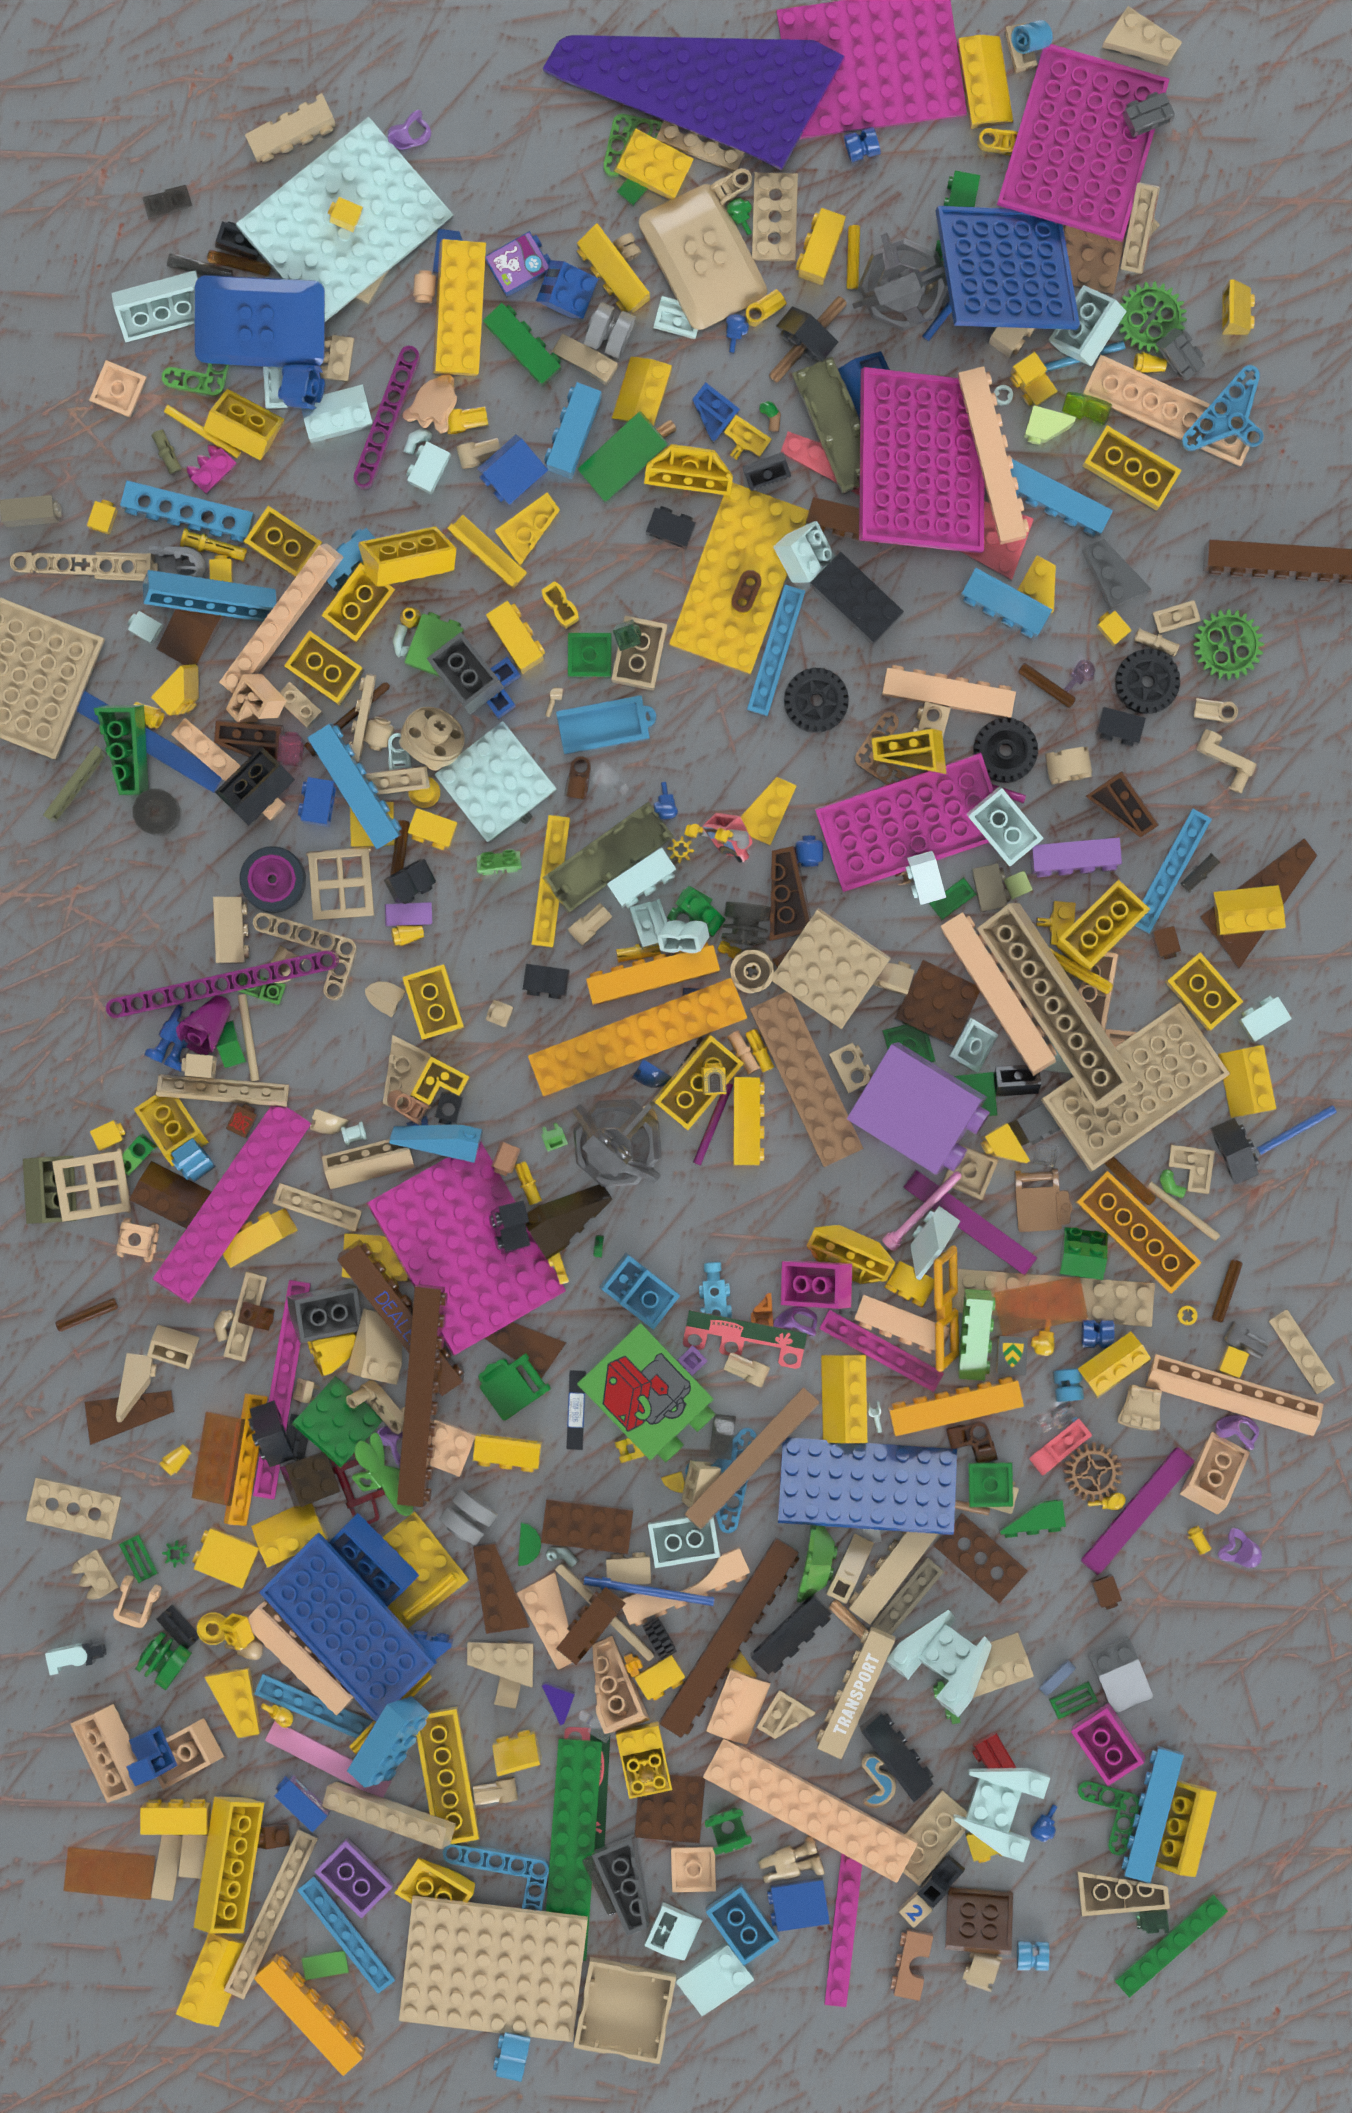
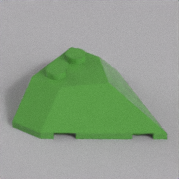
(818, 1563)

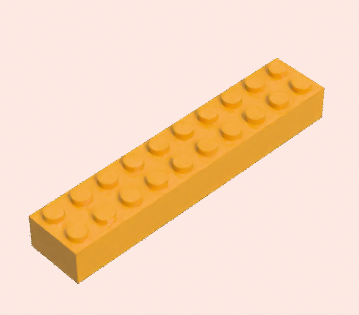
(637, 1037)

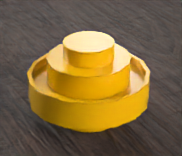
(426, 797)
(208, 1629)

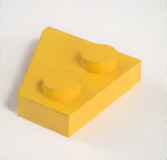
(1040, 582)

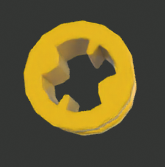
(1180, 1314)

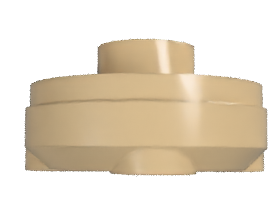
(432, 737)

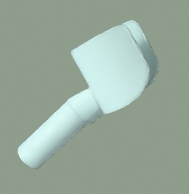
(875, 1414)

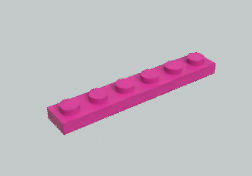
(881, 1350)

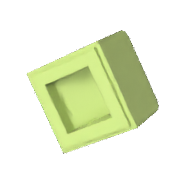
(1018, 885)

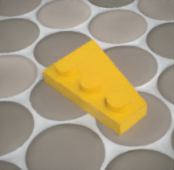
(527, 526)
(768, 810)

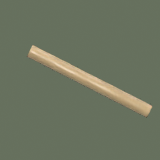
(248, 1037)
(1183, 1211)

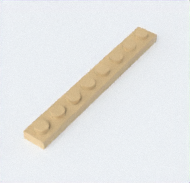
(271, 1914)

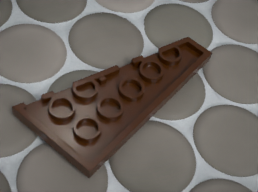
(1283, 871)

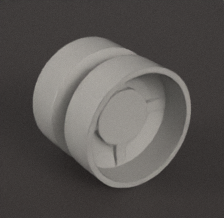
(603, 327)
(471, 1512)

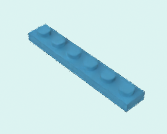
(776, 650)
(1173, 867)
(310, 1706)
(346, 1934)

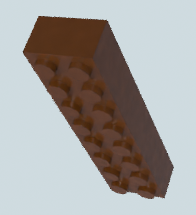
(1278, 561)

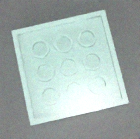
(495, 782)

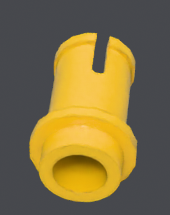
(1199, 1539)

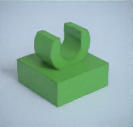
(554, 1138)

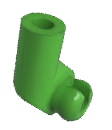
(1169, 1186)

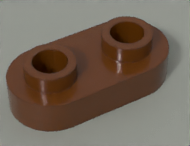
(745, 591)

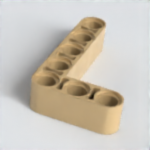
(314, 942)

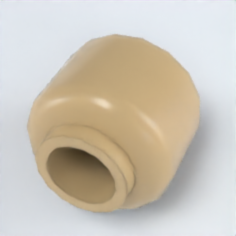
(378, 733)

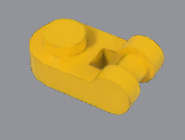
(624, 1454)

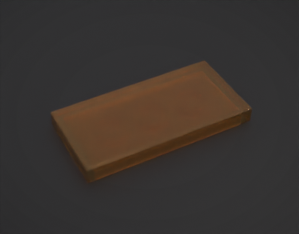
(1040, 1305)
(218, 1458)
(109, 1873)

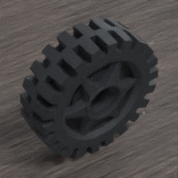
(1165, 681)
(816, 682)
(1018, 737)

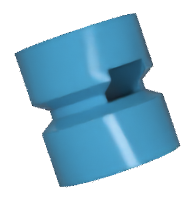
(1031, 36)
(1071, 1392)
(1033, 1956)

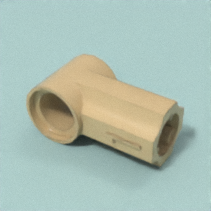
(473, 454)
(1213, 710)
(587, 926)
(749, 1370)
(500, 1791)

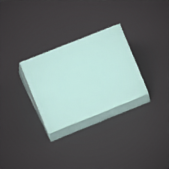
(973, 1045)

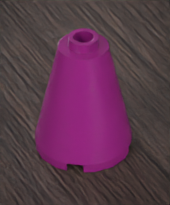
(205, 1025)

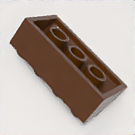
(169, 1194)

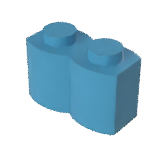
(192, 1160)
(512, 2056)

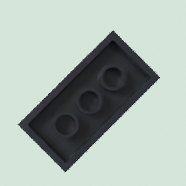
(856, 598)

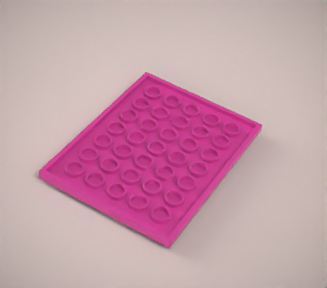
(895, 66)
(1074, 147)
(918, 463)
(446, 1240)

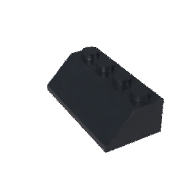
(790, 1634)
(896, 1755)

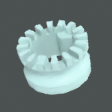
(1009, 396)

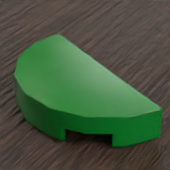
(529, 1544)

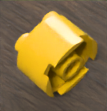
(905, 1281)

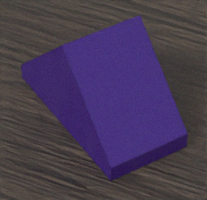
(559, 1699)

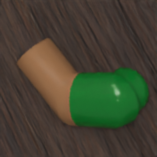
(773, 413)

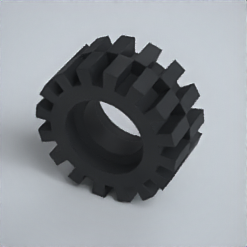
(659, 1638)

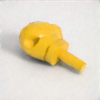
(1044, 1342)
(1114, 1502)
(281, 1715)

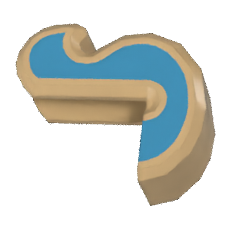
(882, 1778)

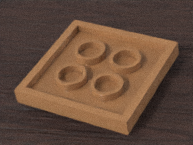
(1093, 259)

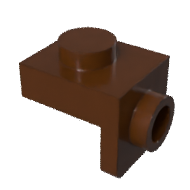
(256, 1316)
(274, 1836)

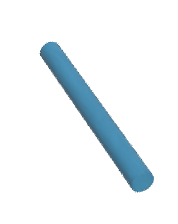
(1069, 360)

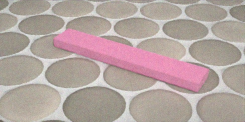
(319, 1756)

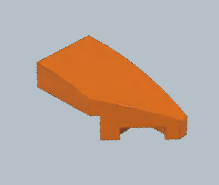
(763, 1312)

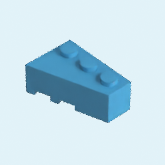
(351, 559)

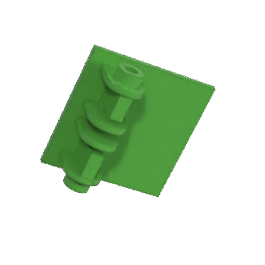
(508, 860)

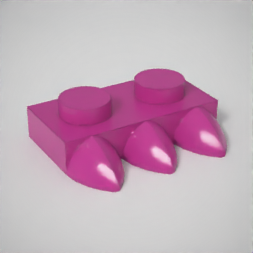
(211, 469)

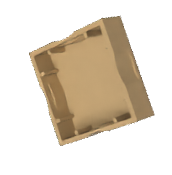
(625, 2010)

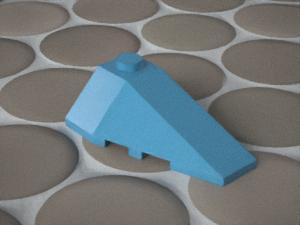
(446, 1140)

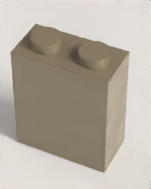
(30, 511)

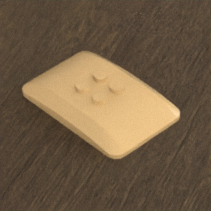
(702, 257)

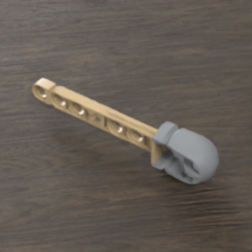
(142, 563)

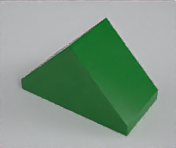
(230, 1046)

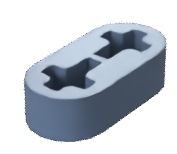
(1057, 1677)

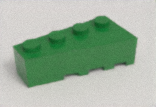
(125, 745)

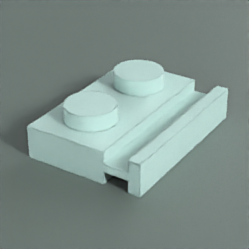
(672, 319)
(648, 922)

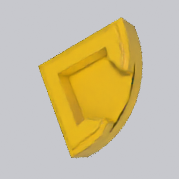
(674, 1482)

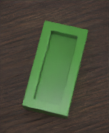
(325, 1964)

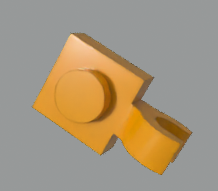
(632, 1664)

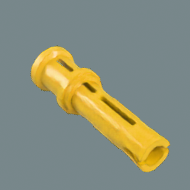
(202, 542)

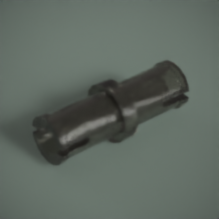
(1200, 873)

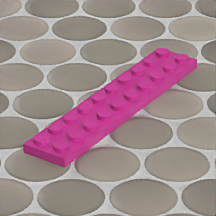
(231, 1202)

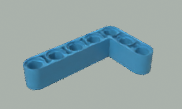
(505, 1867)

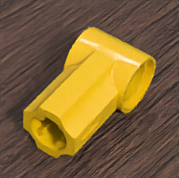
(766, 307)
(461, 420)

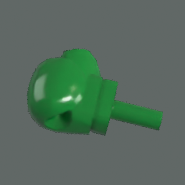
(739, 212)

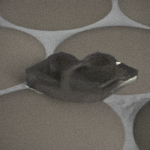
(167, 202)
(722, 1437)

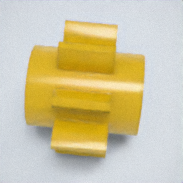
(676, 845)

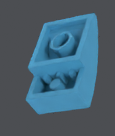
(639, 1291)

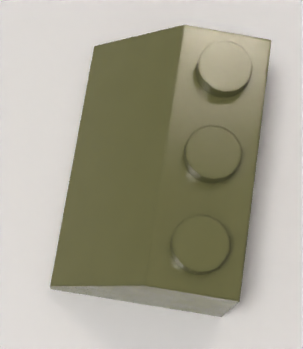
(41, 1190)

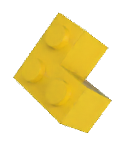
(1032, 380)
(437, 1075)

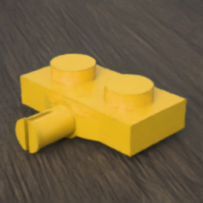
(746, 438)
(1059, 921)

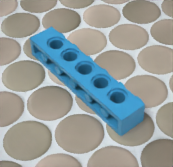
(134, 492)

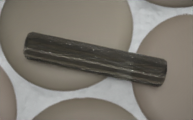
(599, 1886)

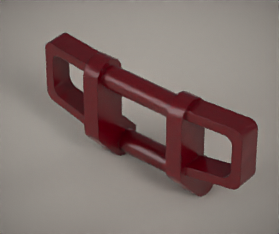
(351, 1501)

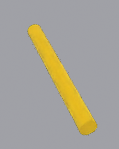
(199, 430)

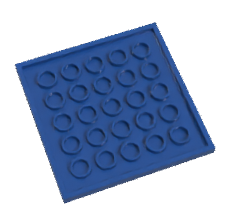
(1006, 269)

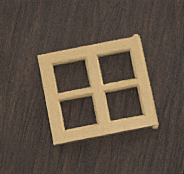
(340, 883)
(91, 1185)

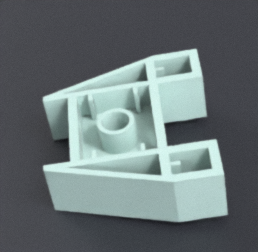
(946, 1655)
(995, 1806)

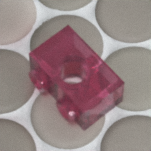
(291, 749)

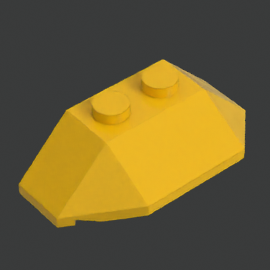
(689, 470)
(842, 1245)

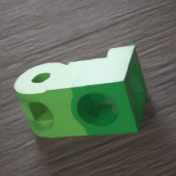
(137, 1153)

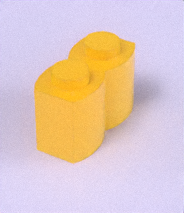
(556, 600)

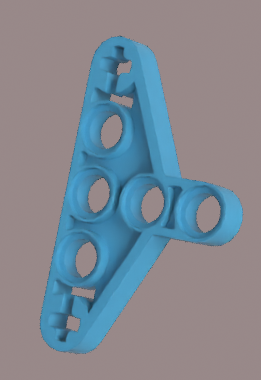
(1221, 423)
(723, 1464)

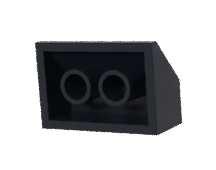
(254, 785)

